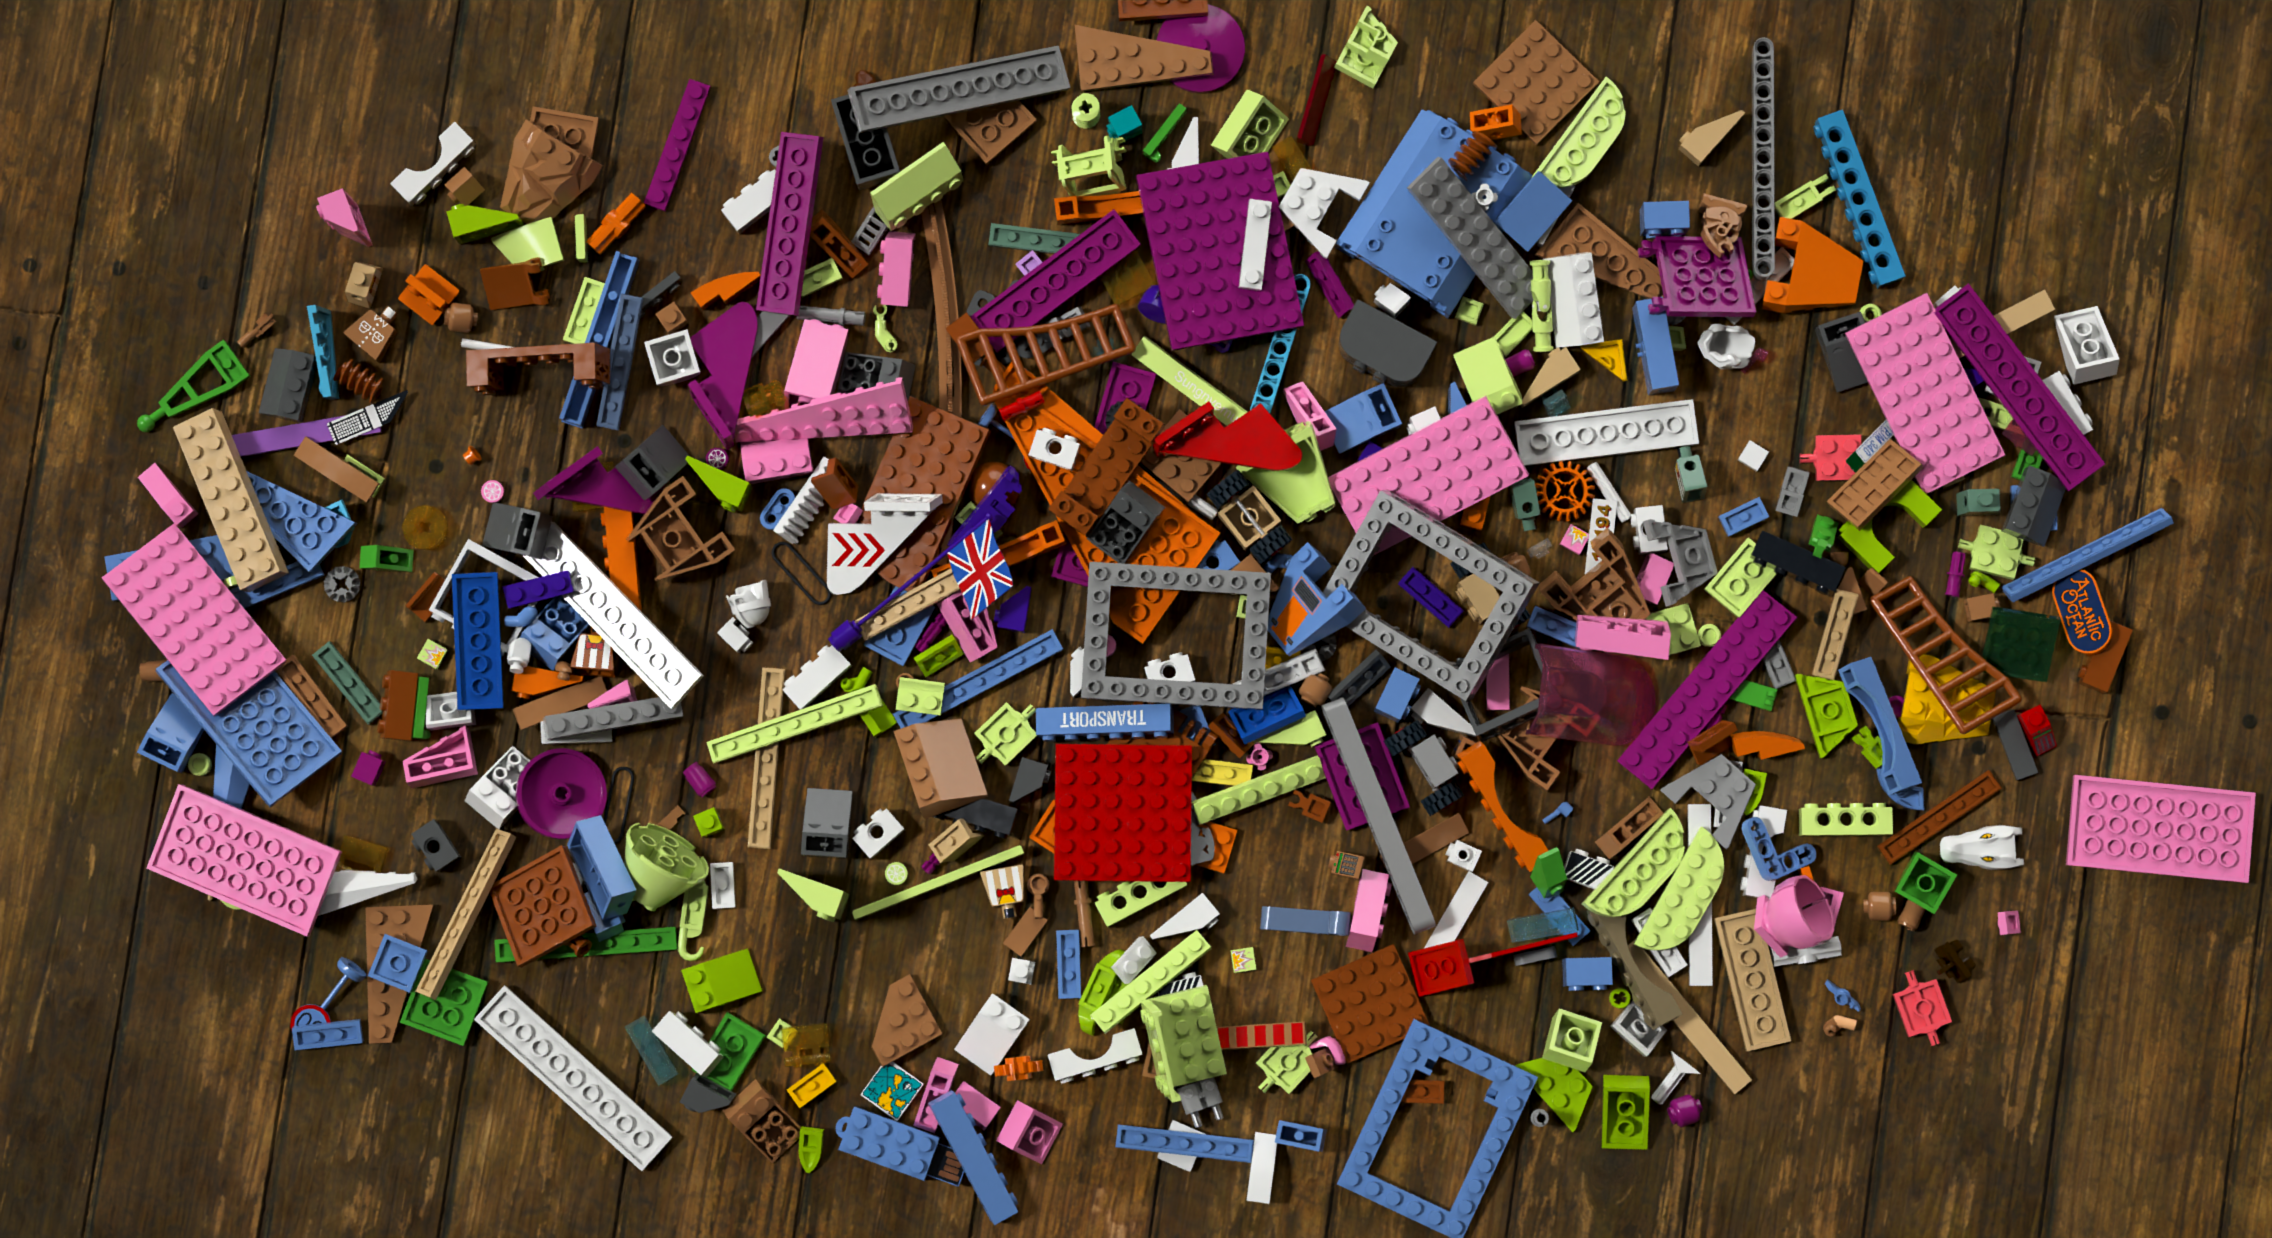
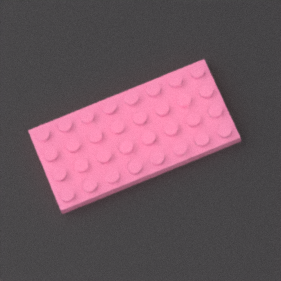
(1925, 392)
(1434, 468)
(194, 619)
(2160, 829)
(244, 860)

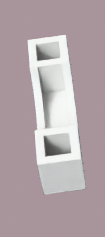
(414, 184)
(1753, 884)
(1123, 1047)

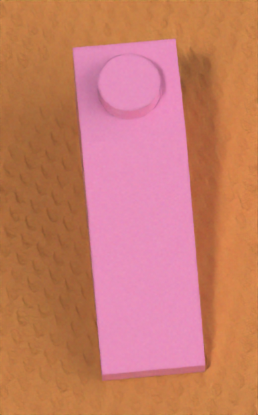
(1306, 409)
(168, 496)
(937, 1085)

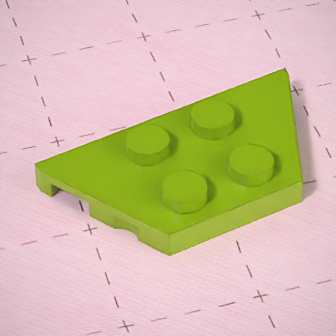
(1827, 711)
(1561, 1088)

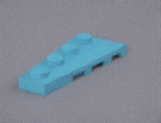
(323, 341)

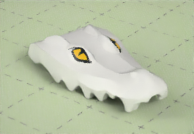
(1987, 848)

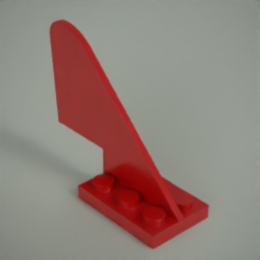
(1249, 441)

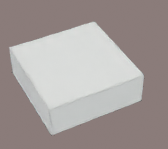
(1753, 456)

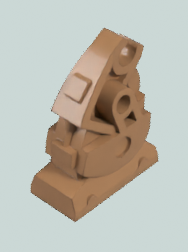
(1720, 220)

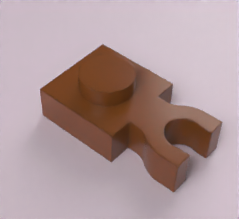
(1313, 807)

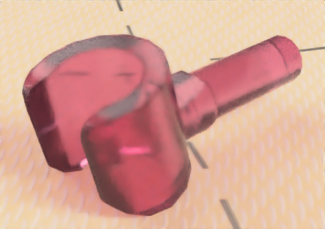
(1759, 354)

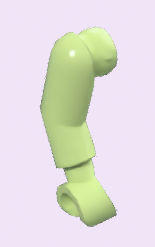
(882, 333)

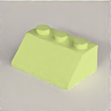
(1250, 127)

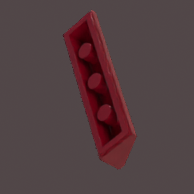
(1316, 100)

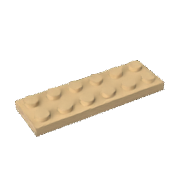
(1752, 981)

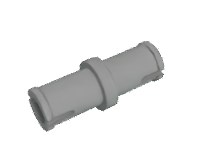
(1545, 1117)

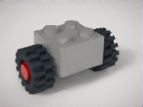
(1432, 762)

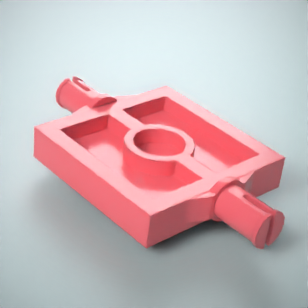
(1831, 455)
(1922, 1008)

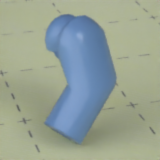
(1277, 561)
(523, 619)

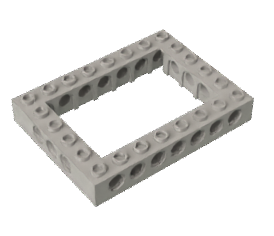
(1514, 584)
(1244, 696)

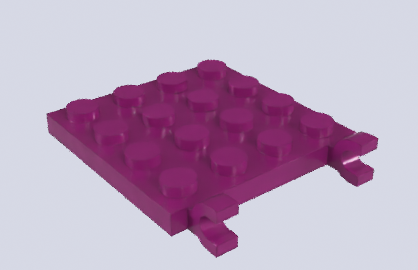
(1698, 280)

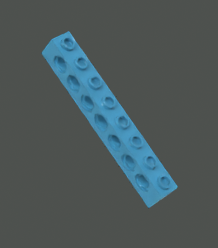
(1838, 124)

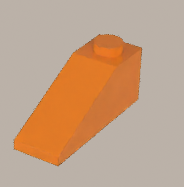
(541, 681)

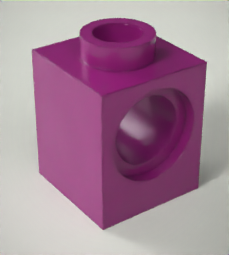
(368, 768)

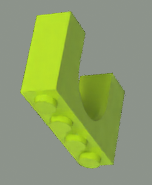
(1867, 547)

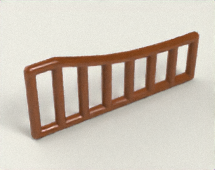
(1029, 332)
(1964, 650)

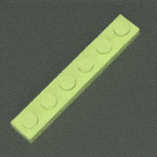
(1258, 789)
(1150, 981)

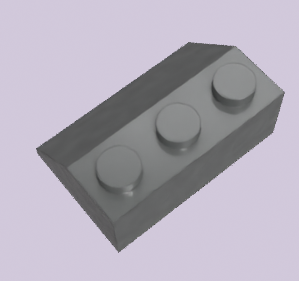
(288, 385)
(2034, 506)

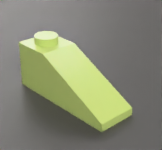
(1301, 732)

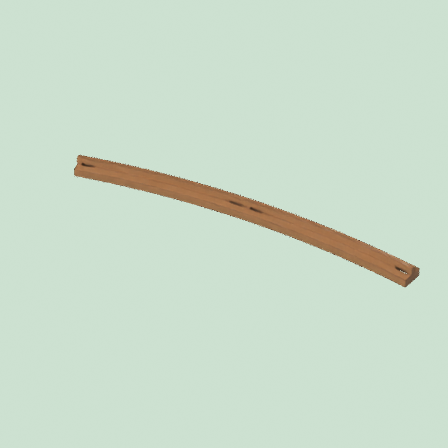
(946, 313)

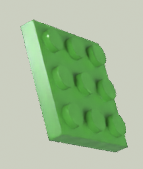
(452, 1011)

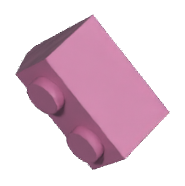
(1029, 1132)

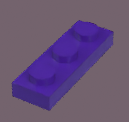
(538, 589)

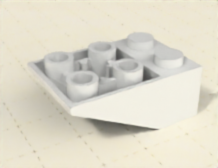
(496, 790)

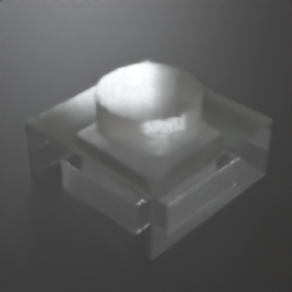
(1540, 549)

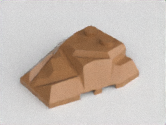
(544, 175)

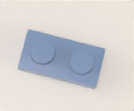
(1743, 516)

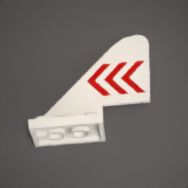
(861, 548)

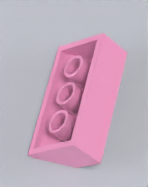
(344, 216)

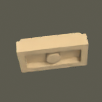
(954, 841)

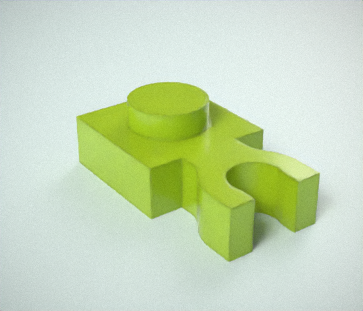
(1872, 746)

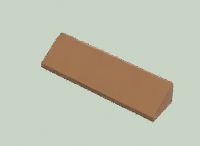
(1435, 838)

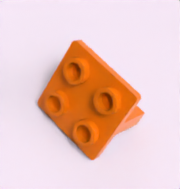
(428, 294)

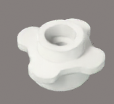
(1484, 190)

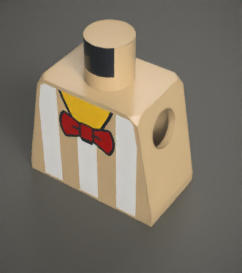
(363, 284)
(1005, 888)

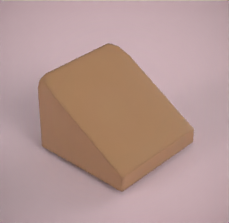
(1872, 581)

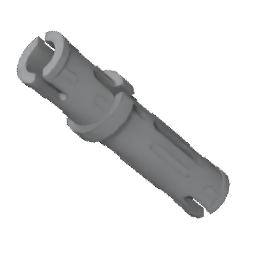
(839, 316)

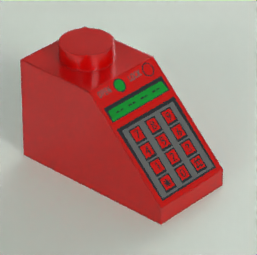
(2037, 729)

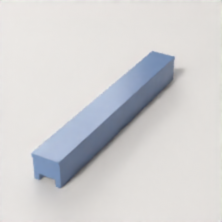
(600, 332)

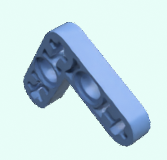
(1775, 861)

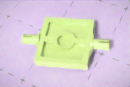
(1996, 552)
(1006, 734)
(1285, 1065)

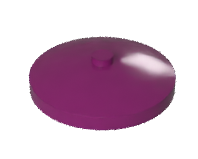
(1213, 33)
(559, 791)

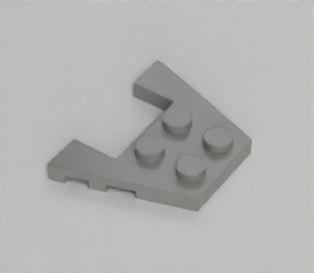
(1690, 556)
(1722, 787)

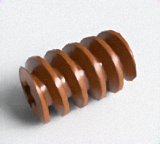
(1471, 154)
(359, 381)

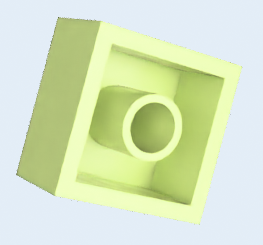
(1572, 1040)

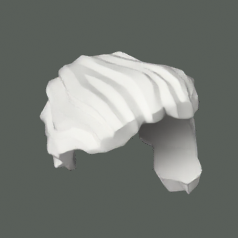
(1727, 346)

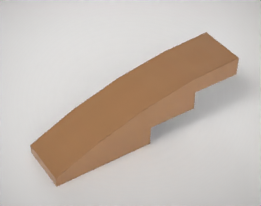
(336, 469)
(560, 702)

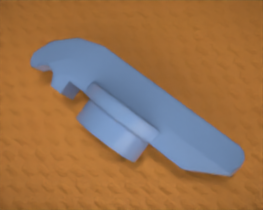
(1842, 996)

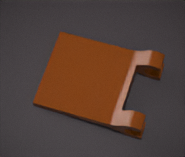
(512, 285)

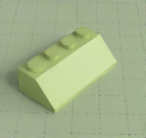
(916, 187)

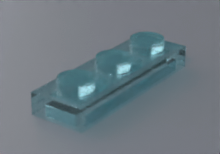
(1542, 925)
(651, 1050)

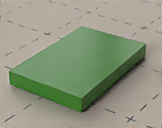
(738, 1046)

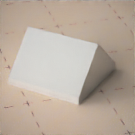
(443, 712)
(1635, 1031)

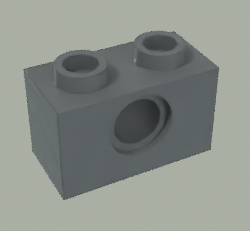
(434, 832)

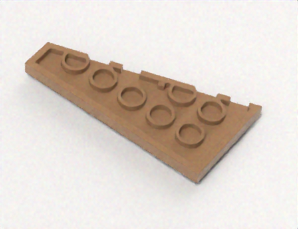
(1126, 60)
(1612, 256)
(384, 1000)

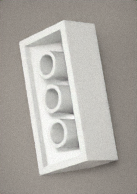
(1574, 300)

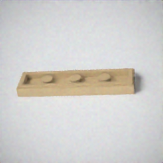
(1835, 634)

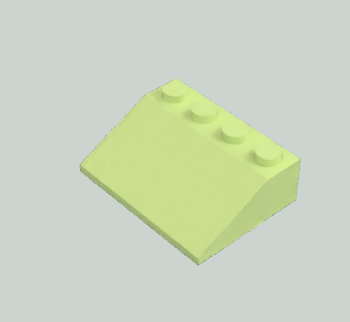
(820, 897)

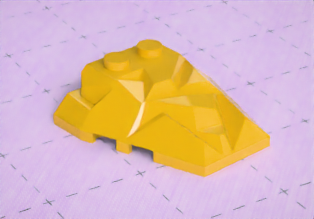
(1923, 716)

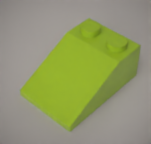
(474, 223)
(727, 488)
(721, 980)
(1625, 1112)

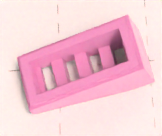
(619, 694)

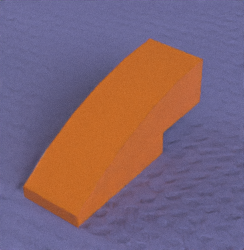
(725, 287)
(1764, 744)

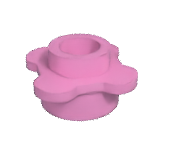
(1260, 763)

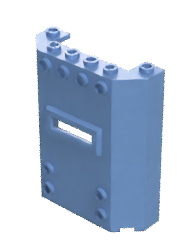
(1397, 233)

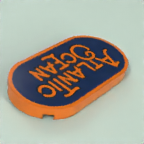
(2082, 612)

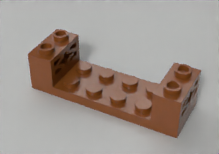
(486, 366)
(1107, 468)

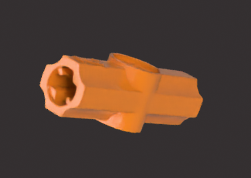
(616, 223)

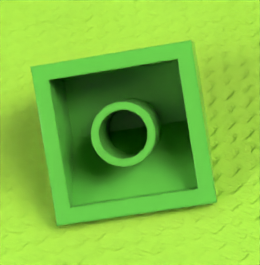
(1925, 882)

